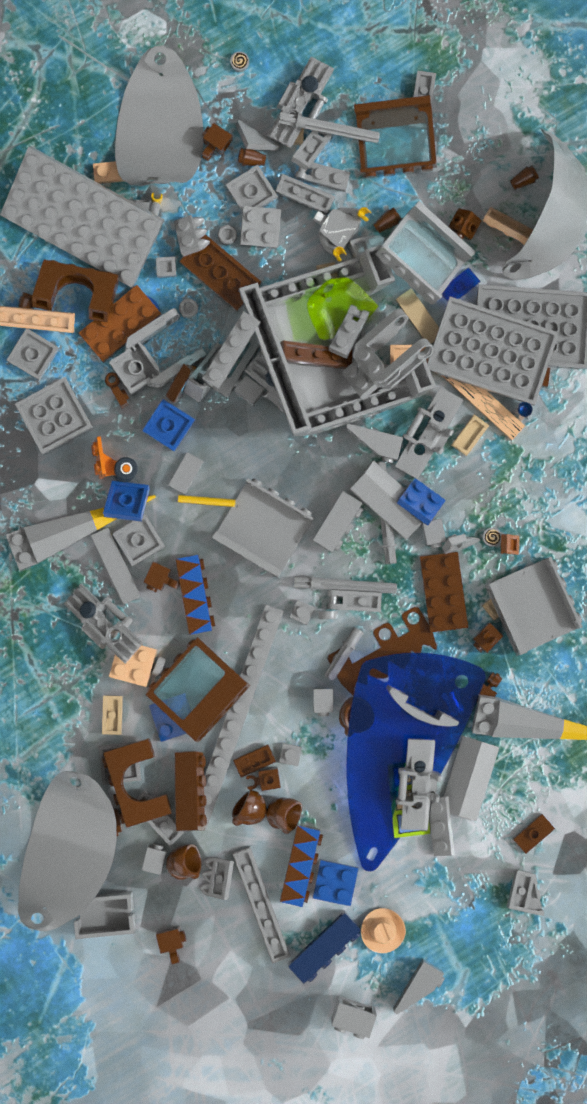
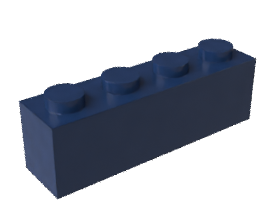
(324, 947)

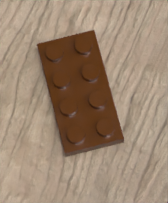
(220, 272)
(443, 592)

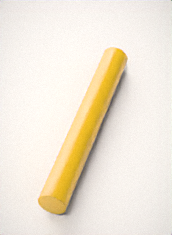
(206, 500)

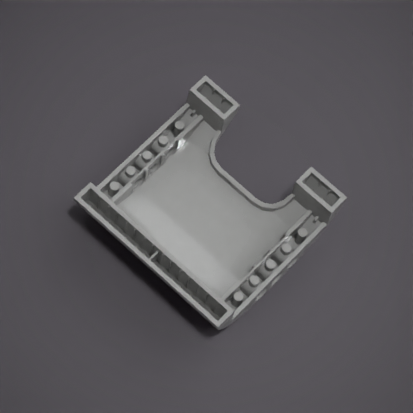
(316, 395)

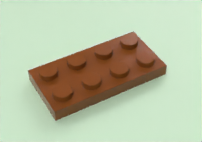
(126, 317)

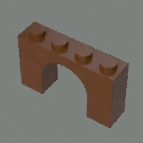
(57, 275)
(133, 810)

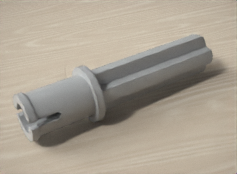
(343, 654)

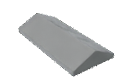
(381, 494)
(470, 777)

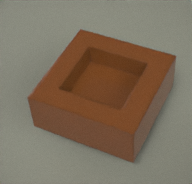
(509, 544)

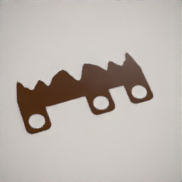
(411, 641)

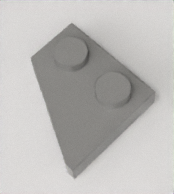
(524, 893)

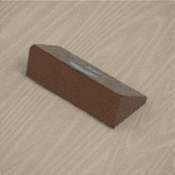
(178, 386)

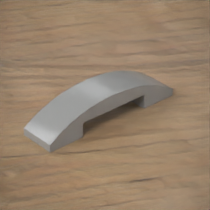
(440, 718)

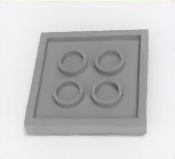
(53, 415)

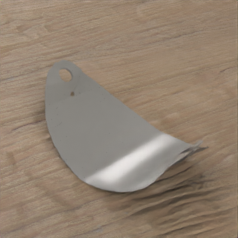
(159, 123)
(561, 221)
(67, 852)

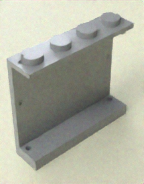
(263, 527)
(534, 605)

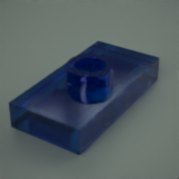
(461, 285)

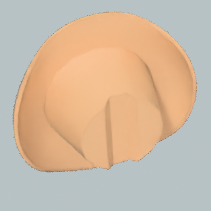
(383, 930)

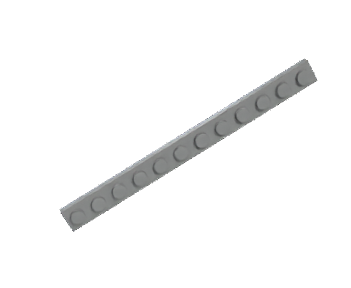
(237, 713)

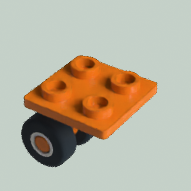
(122, 470)

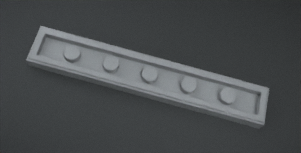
(261, 905)

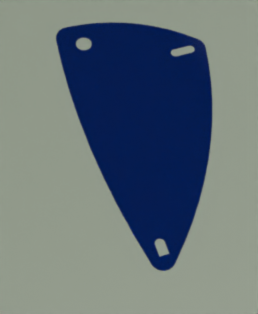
(381, 734)

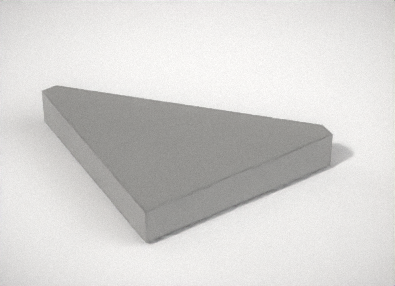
(254, 139)

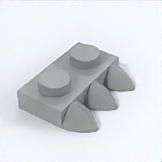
(190, 235)
(218, 878)

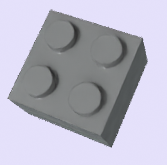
(353, 1017)

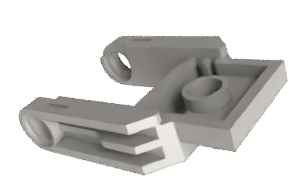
(137, 366)
(369, 371)

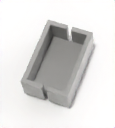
(107, 916)

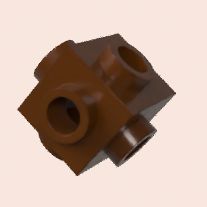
(465, 223)

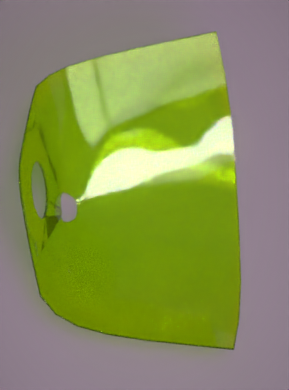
(329, 315)

